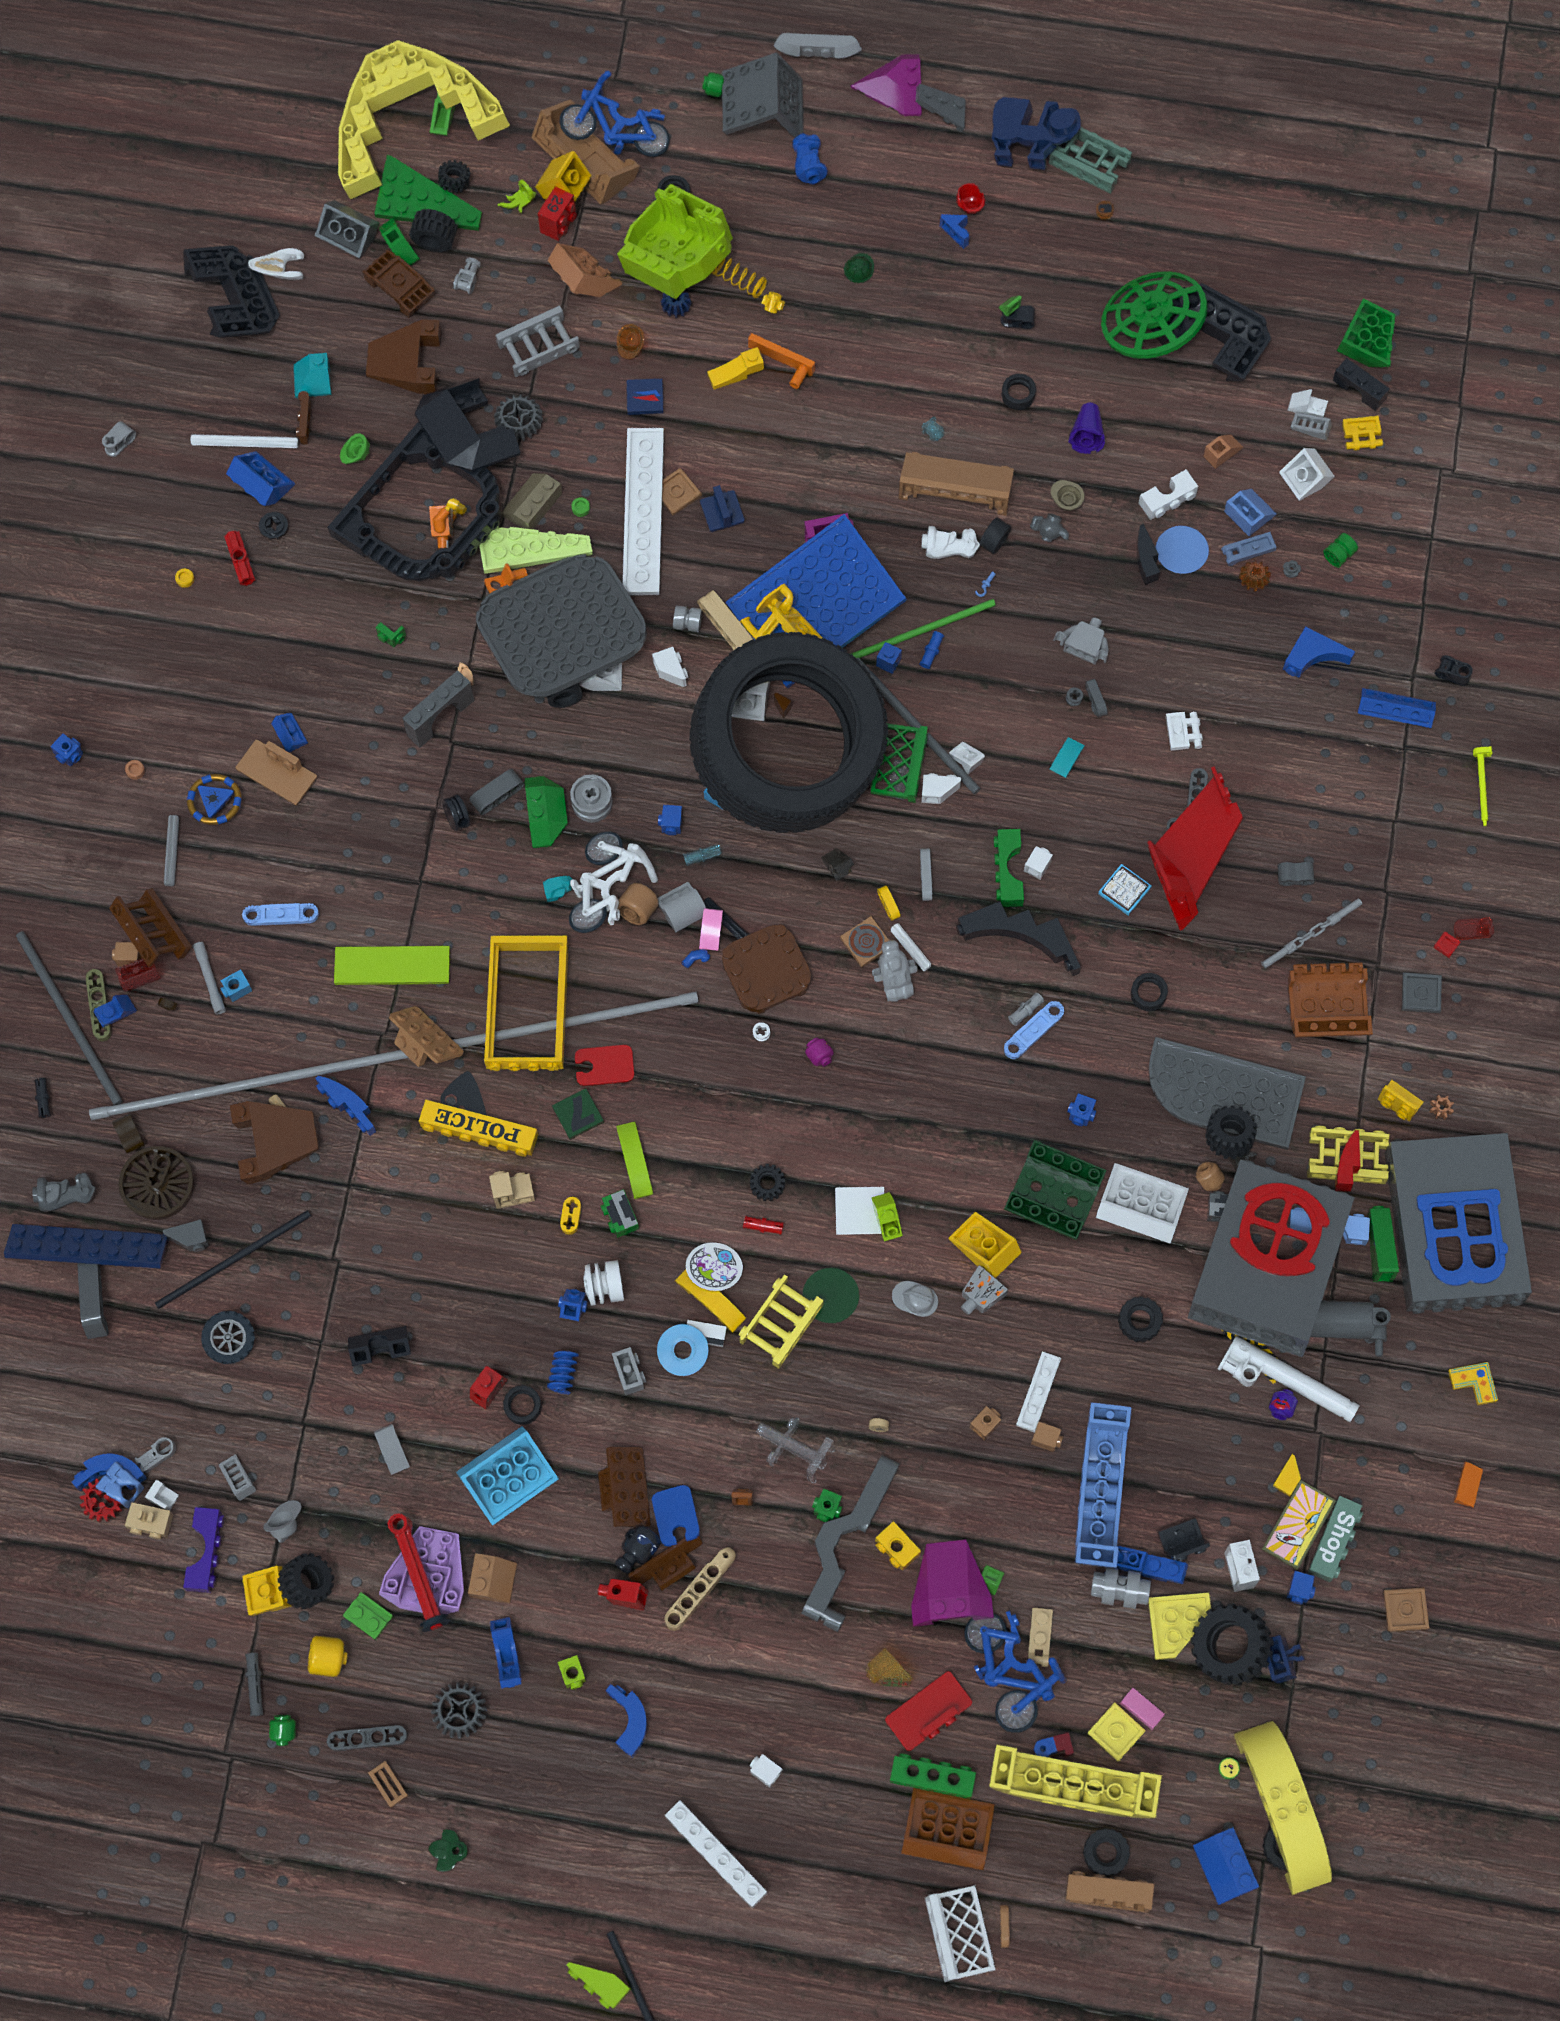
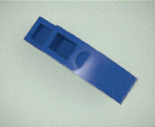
(345, 1099)
(1151, 1566)

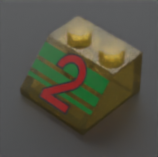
(887, 1671)

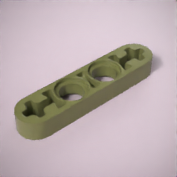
(91, 989)

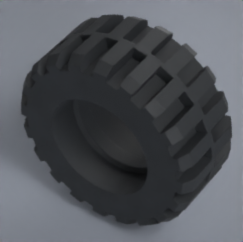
(1255, 1655)

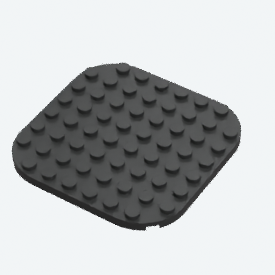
(561, 625)

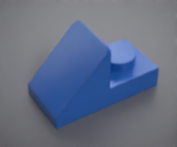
(954, 227)
(116, 1009)

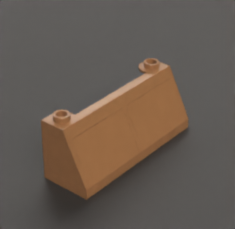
(607, 169)
(956, 480)

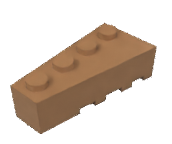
(1109, 1893)

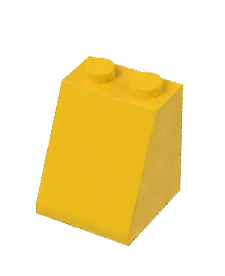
(565, 173)

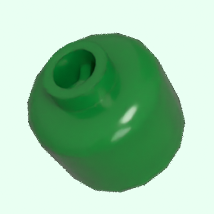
(713, 84)
(282, 1729)

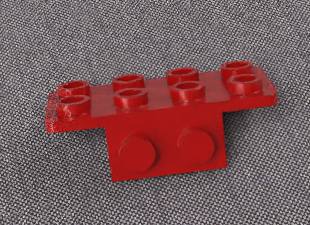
(928, 1711)

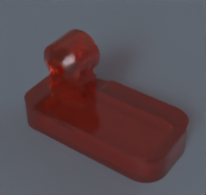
(1474, 928)

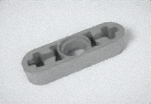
(926, 881)

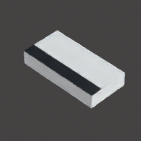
(713, 1333)

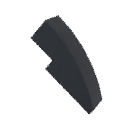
(1147, 557)

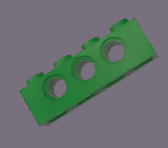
(941, 1785)

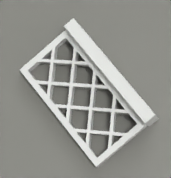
(942, 1937)

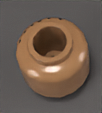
(1210, 1176)

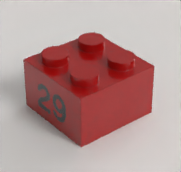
(557, 214)

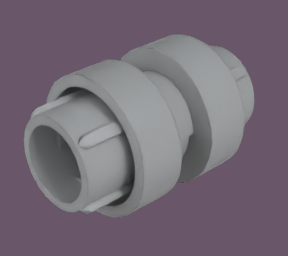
(1112, 1587)

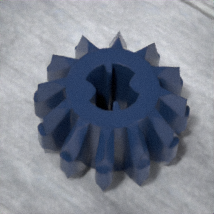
(676, 306)

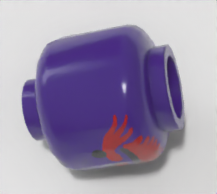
(1283, 1404)

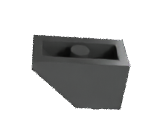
(189, 1236)

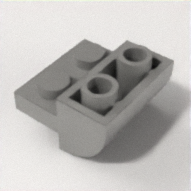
(682, 906)

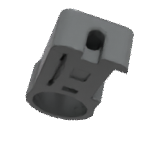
(1098, 704)

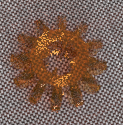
(1254, 575)

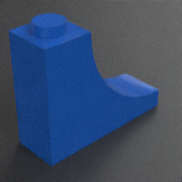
(1312, 649)

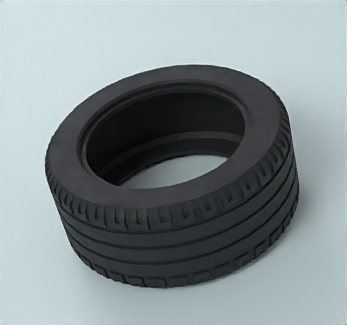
(828, 672)

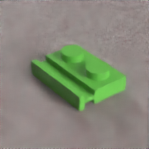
(368, 1616)

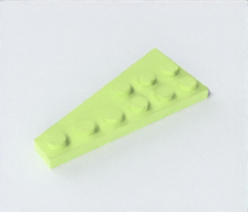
(529, 547)

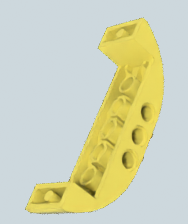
(1075, 1784)
(1286, 1806)

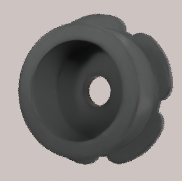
(1291, 573)

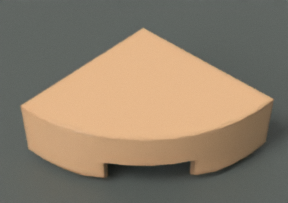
(463, 669)

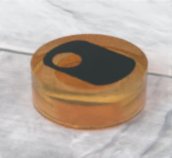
(1104, 209)

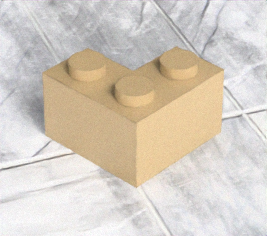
(511, 1190)

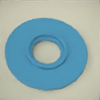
(666, 1353)

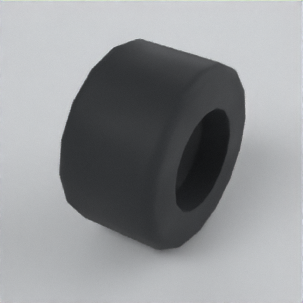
(995, 535)

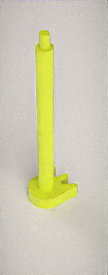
(1480, 753)

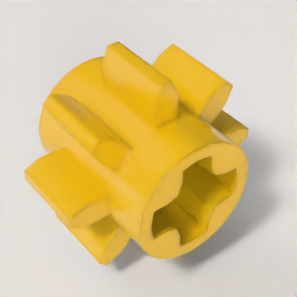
(773, 302)

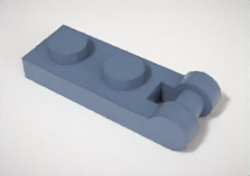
(1249, 548)

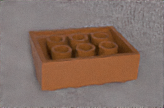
(948, 1829)

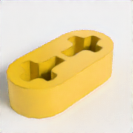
(888, 903)
(566, 1215)

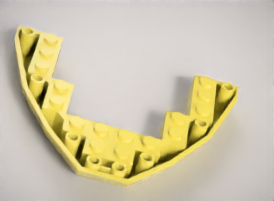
(390, 77)

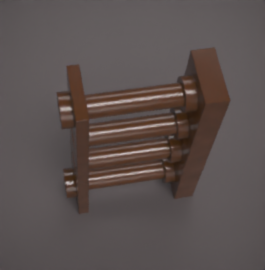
(160, 917)

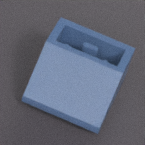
(1248, 511)

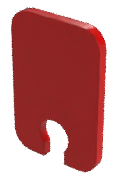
(609, 1064)

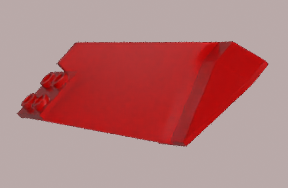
(1194, 847)

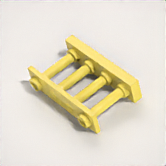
(791, 1339)

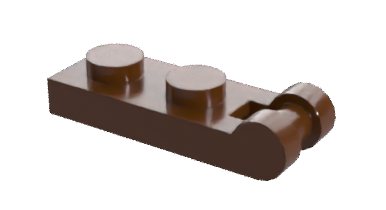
(303, 417)

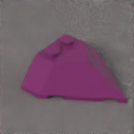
(894, 84)

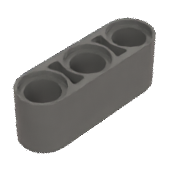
(496, 791)

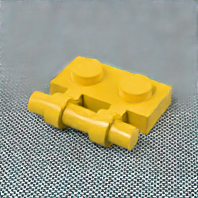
(1362, 427)

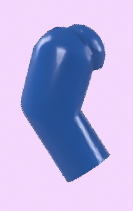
(695, 955)

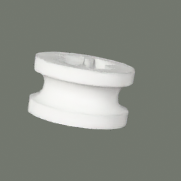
(763, 1026)

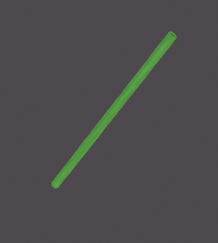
(926, 628)

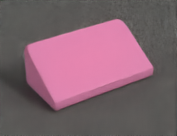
(1142, 1708)

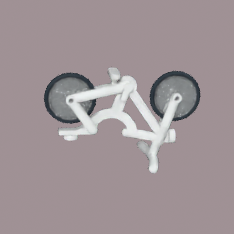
(601, 850)

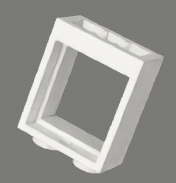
(1242, 1573)

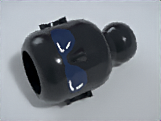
(638, 1547)

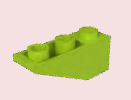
(605, 1984)

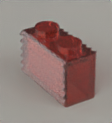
(136, 974)

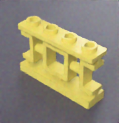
(1379, 1173)

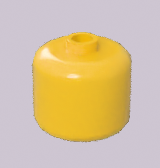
(326, 1656)

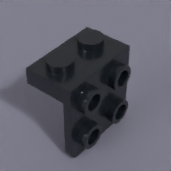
(1182, 1539)

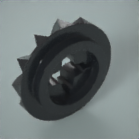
(279, 520)

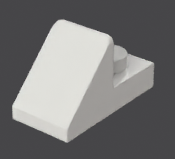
(1304, 403)
(967, 756)

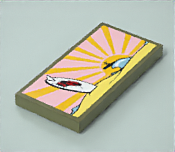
(1298, 1525)

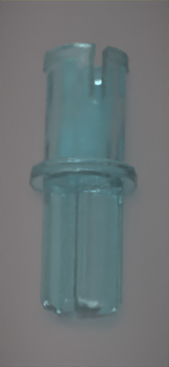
(702, 854)

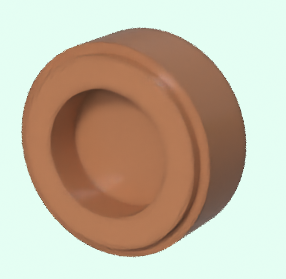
(134, 769)

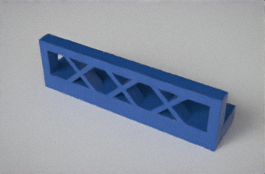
(1397, 708)

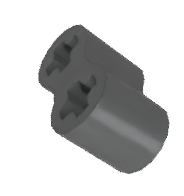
(1296, 873)

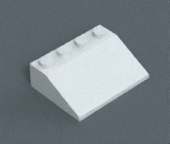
(1142, 1203)

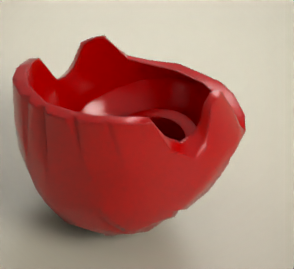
(970, 198)

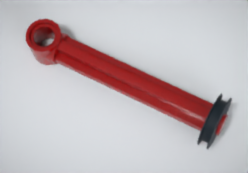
(417, 1573)

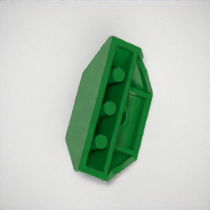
(545, 810)

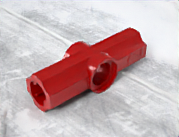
(242, 566)

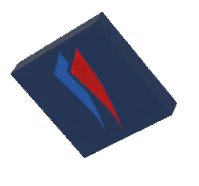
(645, 396)

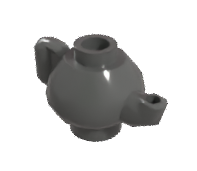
(1049, 527)

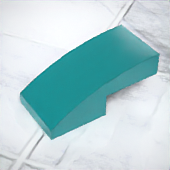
(1067, 757)

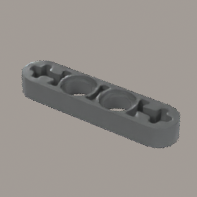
(367, 1738)

